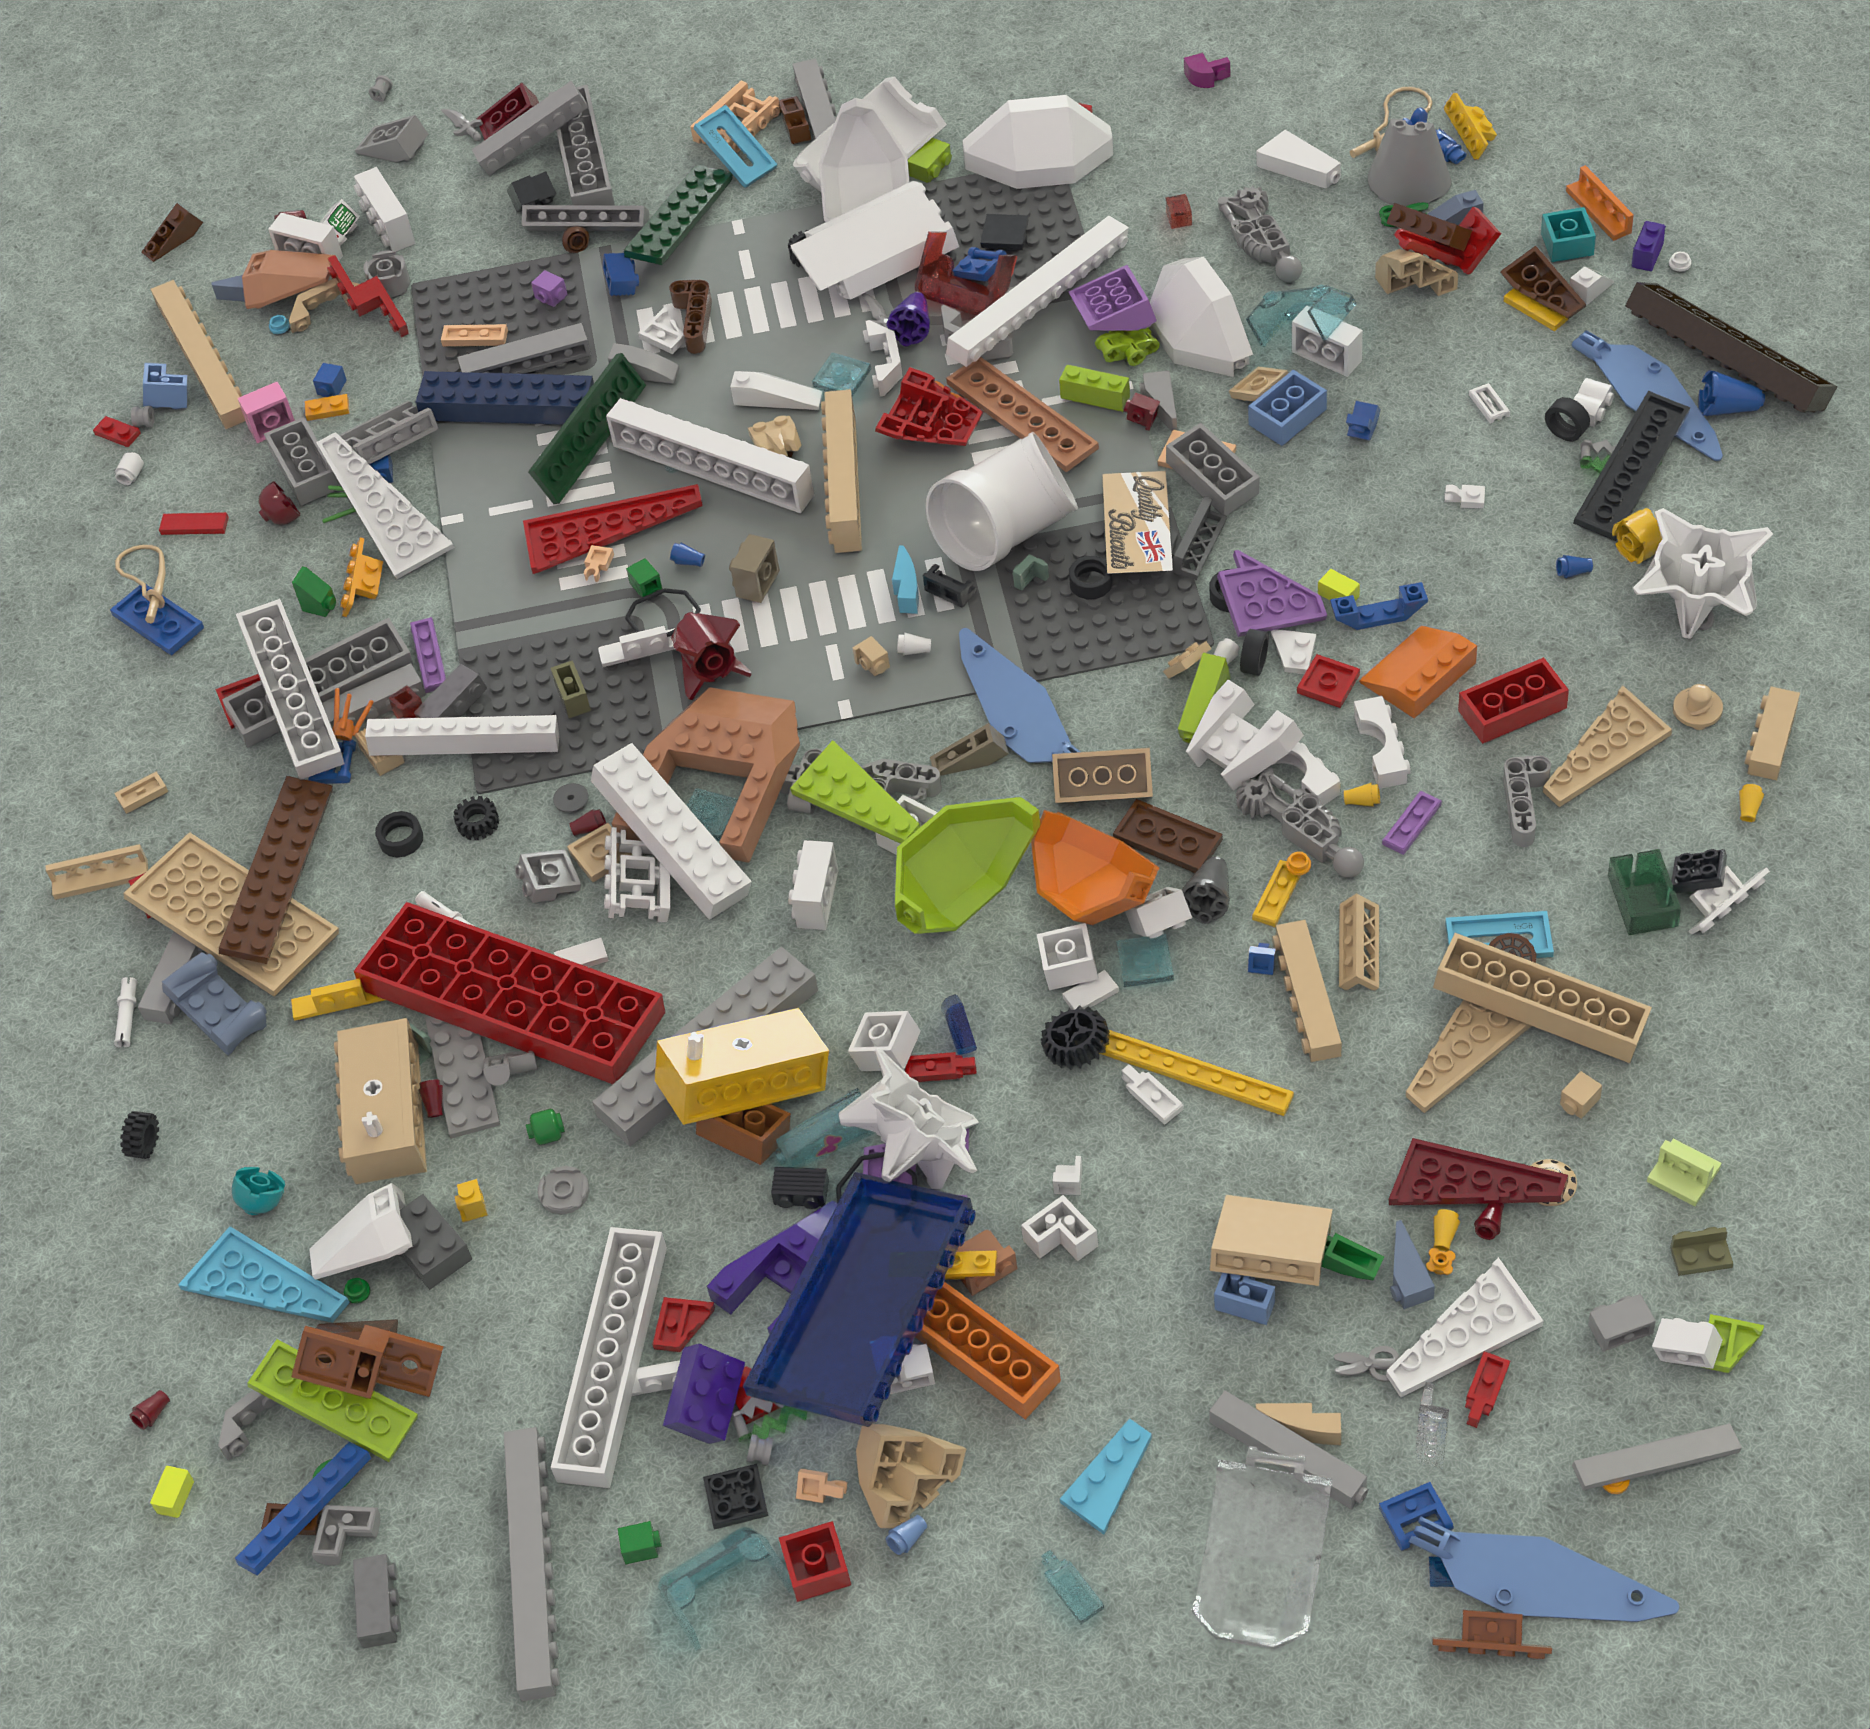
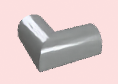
(500, 1067)
(337, 1524)

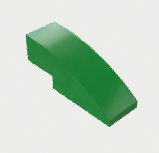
(1350, 1258)

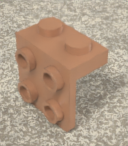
(1005, 1263)

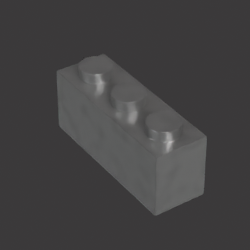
(453, 695)
(376, 1600)

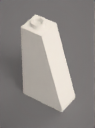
(1299, 160)

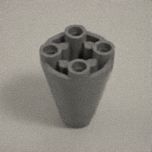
(1208, 891)

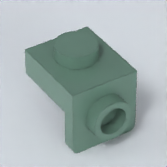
(1028, 569)

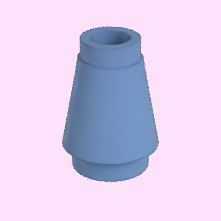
(906, 1534)

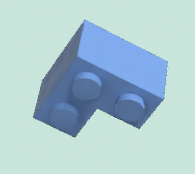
(163, 388)
(1244, 1297)

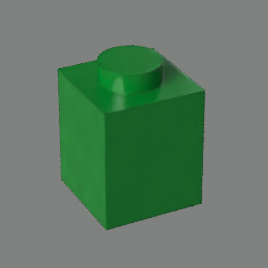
(644, 578)
(639, 1542)

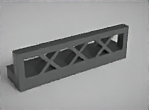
(1184, 552)

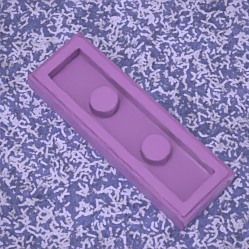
(1411, 822)

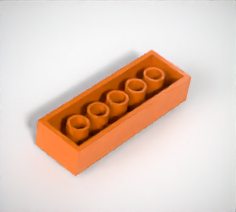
(988, 1352)

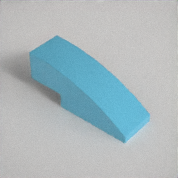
(905, 582)

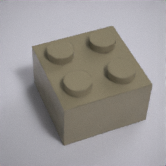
(754, 568)

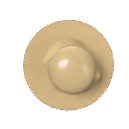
(1698, 707)

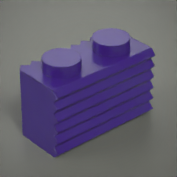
(1648, 246)

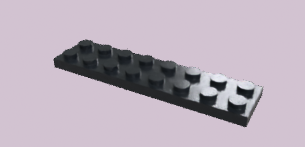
(1632, 464)

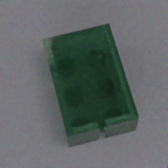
(1644, 895)

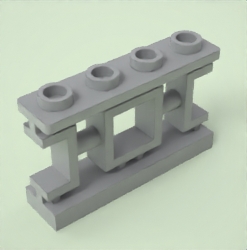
(390, 431)

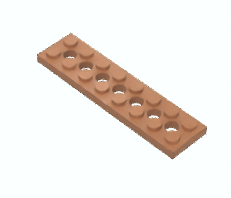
(1022, 402)

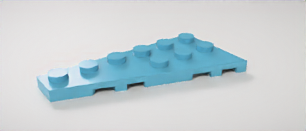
(255, 1276)

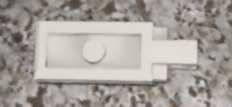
(1152, 1094)

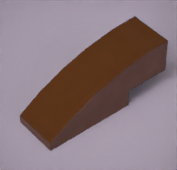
(794, 120)

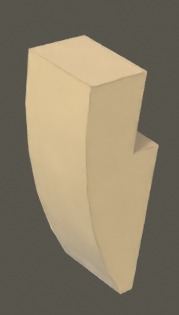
(1298, 1417)

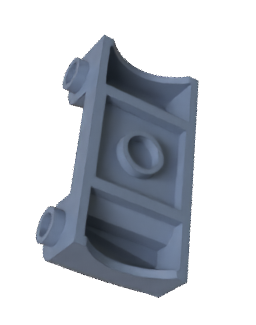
(213, 1003)

